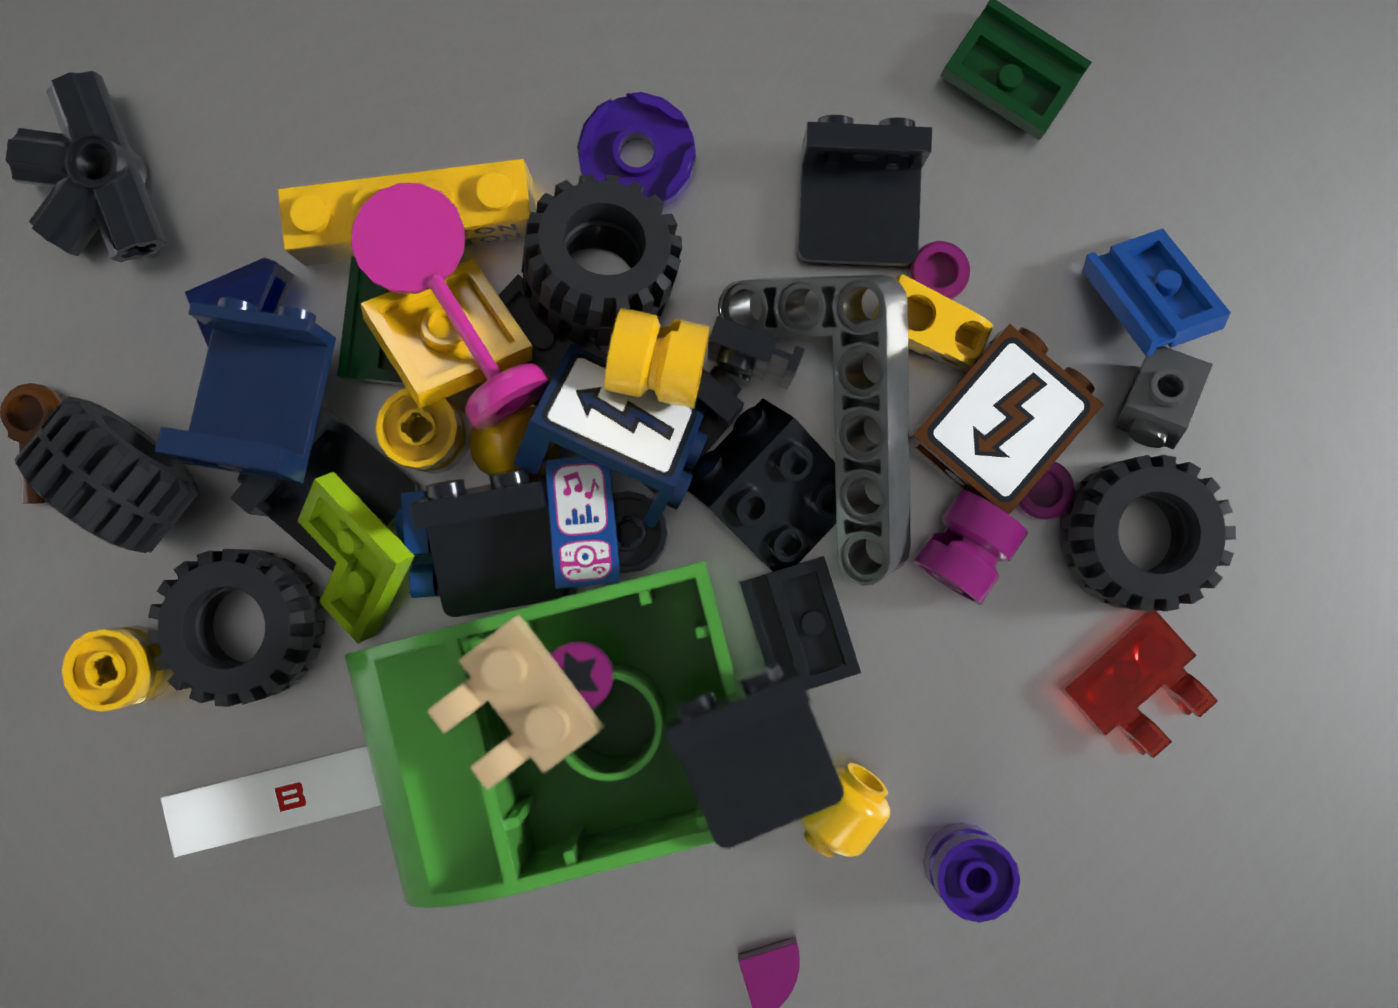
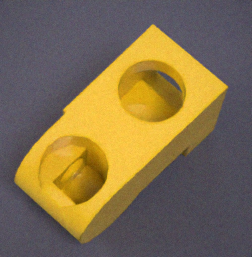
(943, 327)

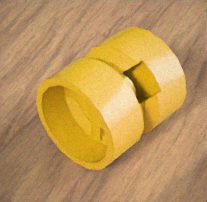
(656, 358)
(423, 438)
(114, 669)

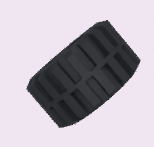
(606, 218)
(106, 475)
(1194, 522)
(188, 633)

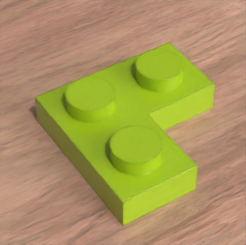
(366, 556)

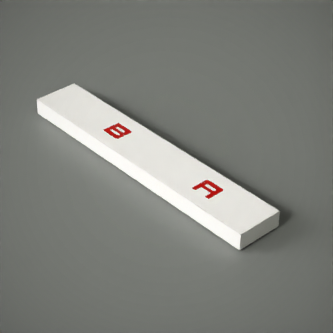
(270, 801)

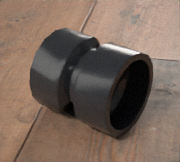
(637, 543)

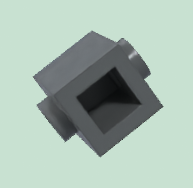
(1163, 398)

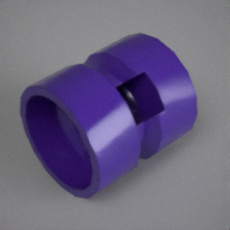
(971, 872)

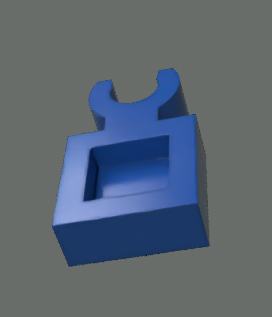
(422, 572)

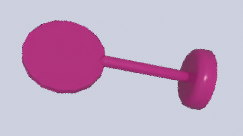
(411, 243)

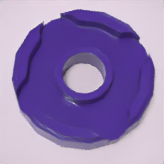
(646, 119)

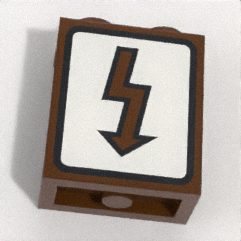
(1006, 419)

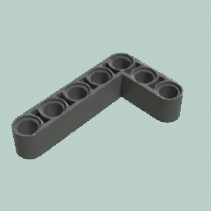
(854, 400)

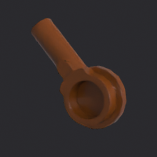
(22, 415)

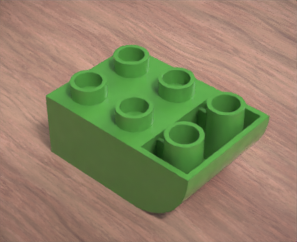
(592, 811)

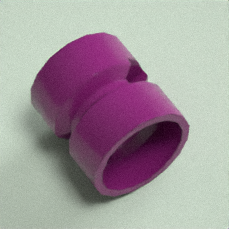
(971, 546)

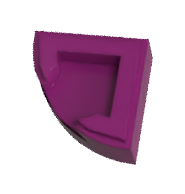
(770, 973)

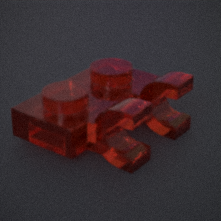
(1130, 672)

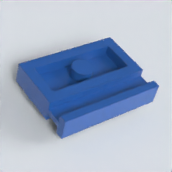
(1156, 292)

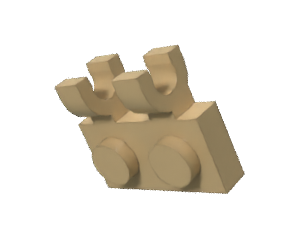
(528, 694)

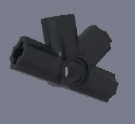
(74, 165)

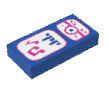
(582, 522)

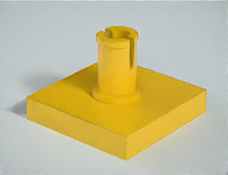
(428, 347)

